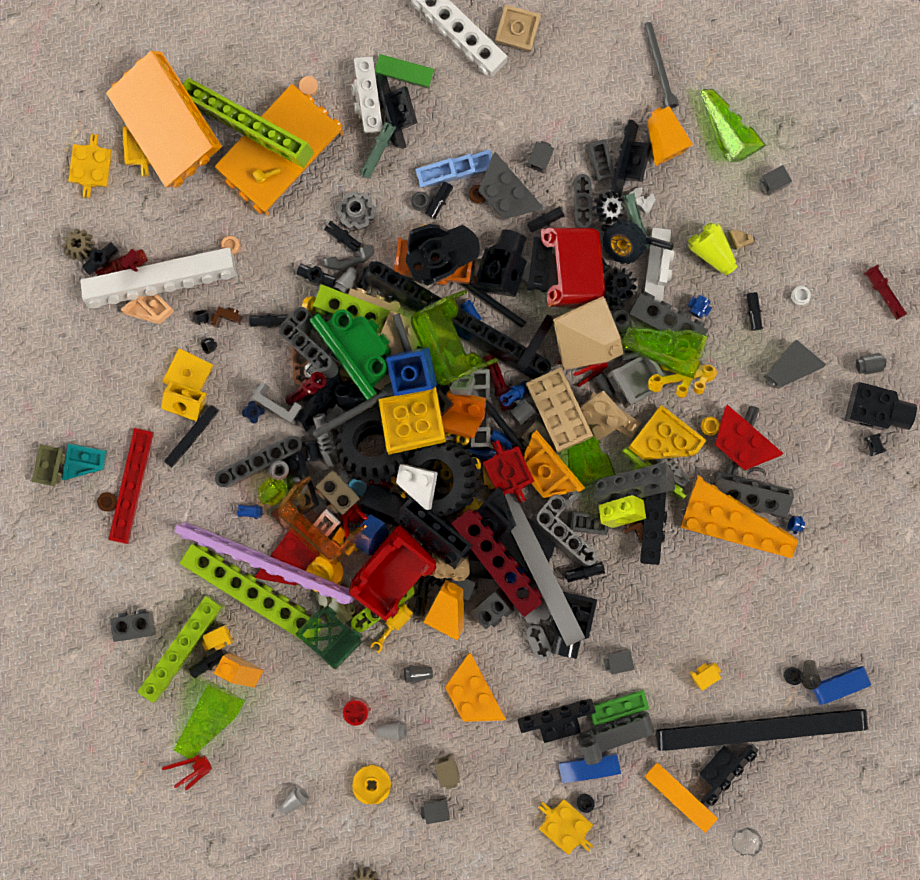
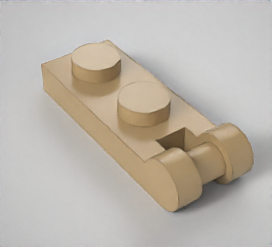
(375, 299)

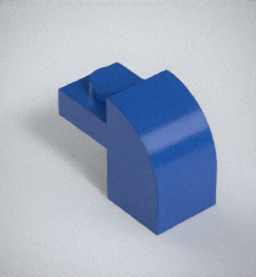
(372, 536)

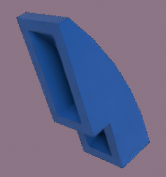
(579, 770)

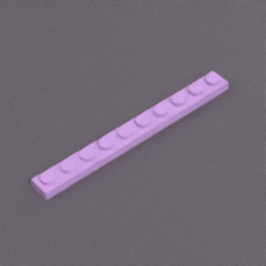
(260, 560)

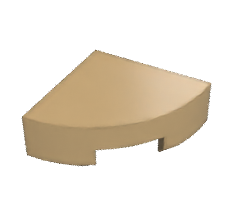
(740, 239)

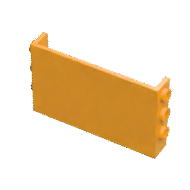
(296, 115)
(163, 119)

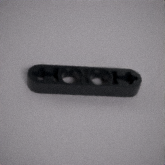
(535, 343)
(191, 436)

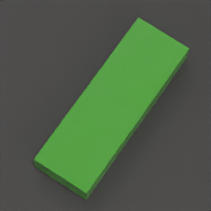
(404, 71)
(619, 707)

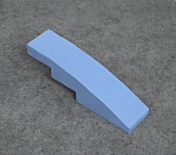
(453, 169)

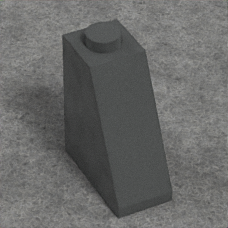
(793, 365)

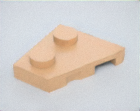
(148, 308)

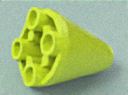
(713, 248)

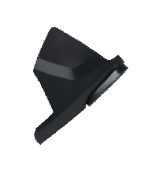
(452, 247)

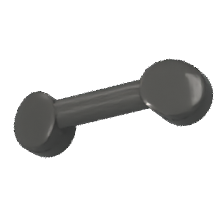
(365, 254)

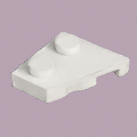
(418, 483)

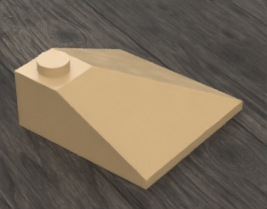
(587, 335)

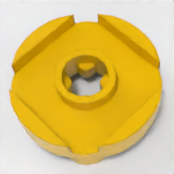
(372, 795)

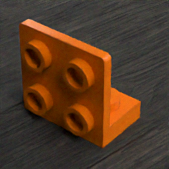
(465, 415)

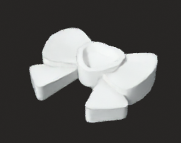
(644, 204)

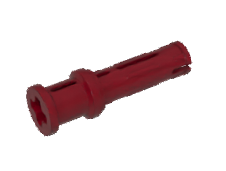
(880, 284)
(499, 382)
(308, 386)

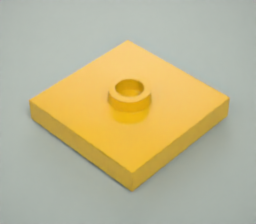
(188, 370)

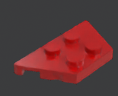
(743, 442)
(292, 552)

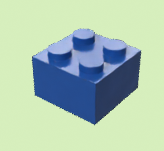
(411, 371)

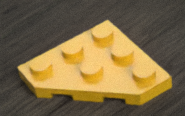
(666, 438)

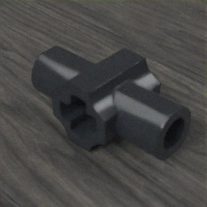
(94, 263)
(307, 272)

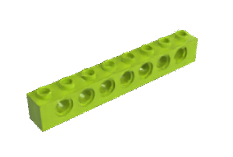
(249, 124)
(192, 562)

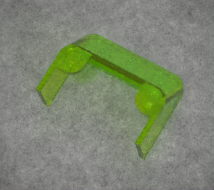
(437, 332)

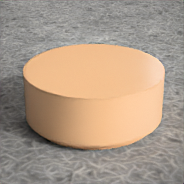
(308, 85)
(232, 242)

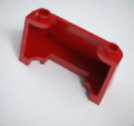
(577, 266)
(391, 573)

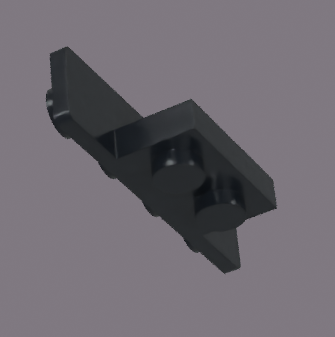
(397, 109)
(632, 159)
(653, 529)
(557, 722)
(723, 770)

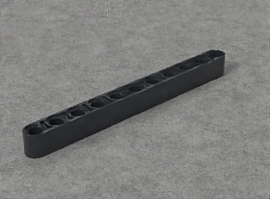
(466, 320)
(762, 729)

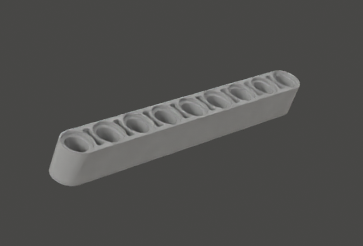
(544, 575)

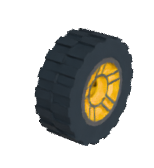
(624, 241)

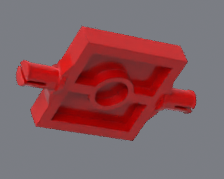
(509, 470)

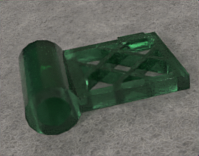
(341, 645)

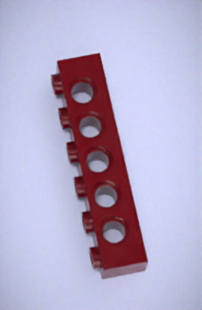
(524, 605)

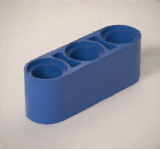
(842, 685)

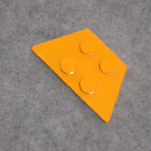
(548, 469)
(472, 694)

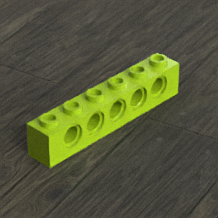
(328, 294)
(181, 649)

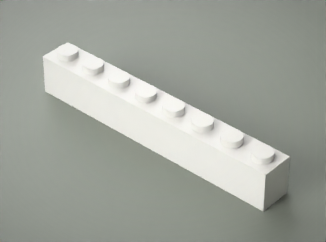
(158, 278)

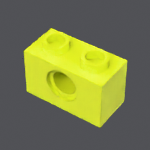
(622, 511)

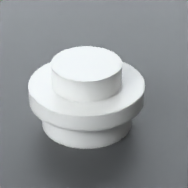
(801, 295)

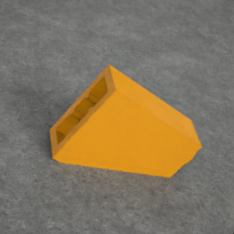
(666, 135)
(447, 611)
(238, 671)

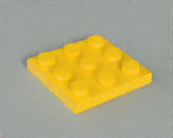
(412, 421)

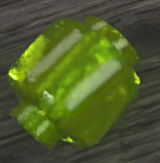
(271, 491)

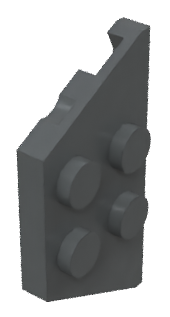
(505, 191)

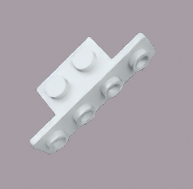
(366, 95)
(658, 265)

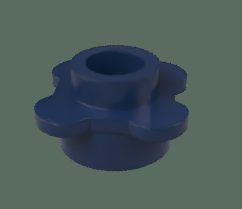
(258, 412)

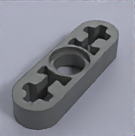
(577, 188)

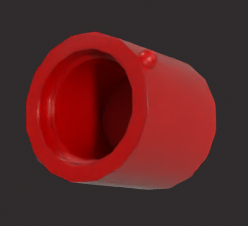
(356, 711)

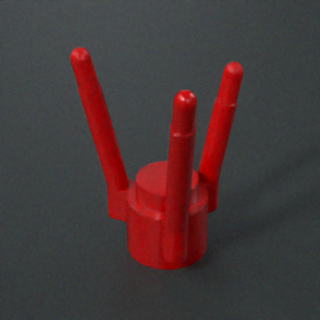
(595, 368)
(352, 515)
(201, 768)

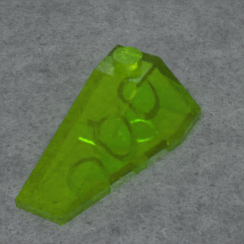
(732, 135)
(672, 349)
(589, 461)
(211, 715)

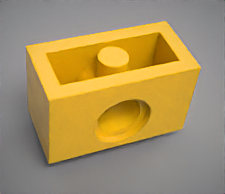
(183, 401)

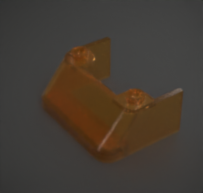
(308, 533)

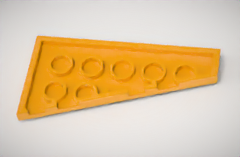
(728, 519)

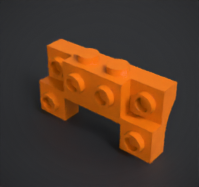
(461, 275)

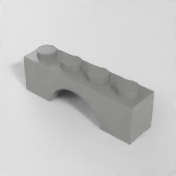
(482, 389)

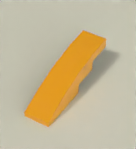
(681, 797)

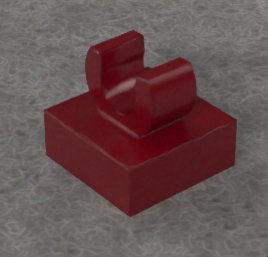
(130, 258)

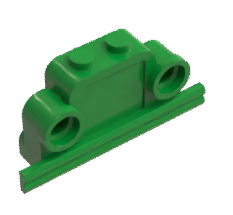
(357, 347)

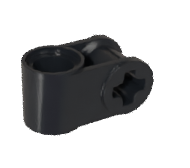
(348, 395)

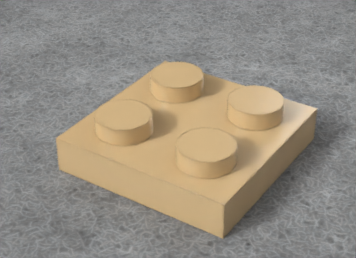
(518, 28)
(602, 415)

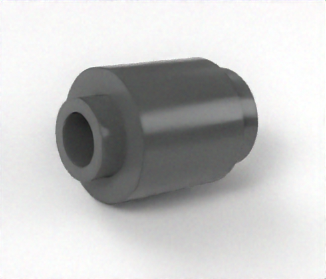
(871, 364)

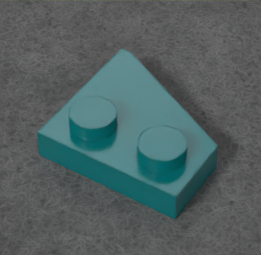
(82, 460)

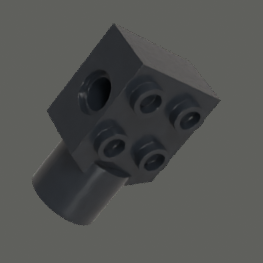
(502, 265)
(879, 408)
(583, 610)

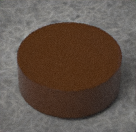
(474, 196)
(107, 501)

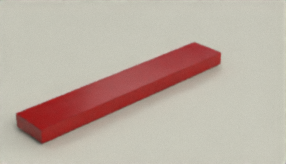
(131, 486)

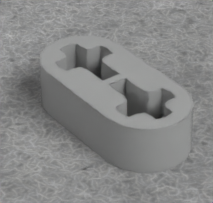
(534, 644)

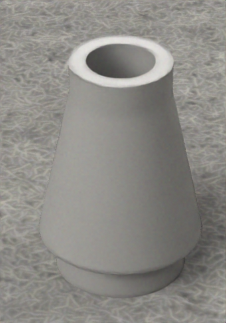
(346, 281)
(285, 470)
(393, 731)
(296, 799)

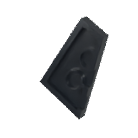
(319, 403)
(297, 471)

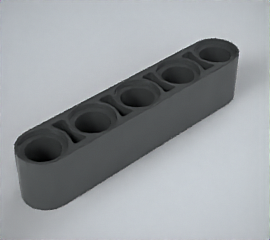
(249, 462)

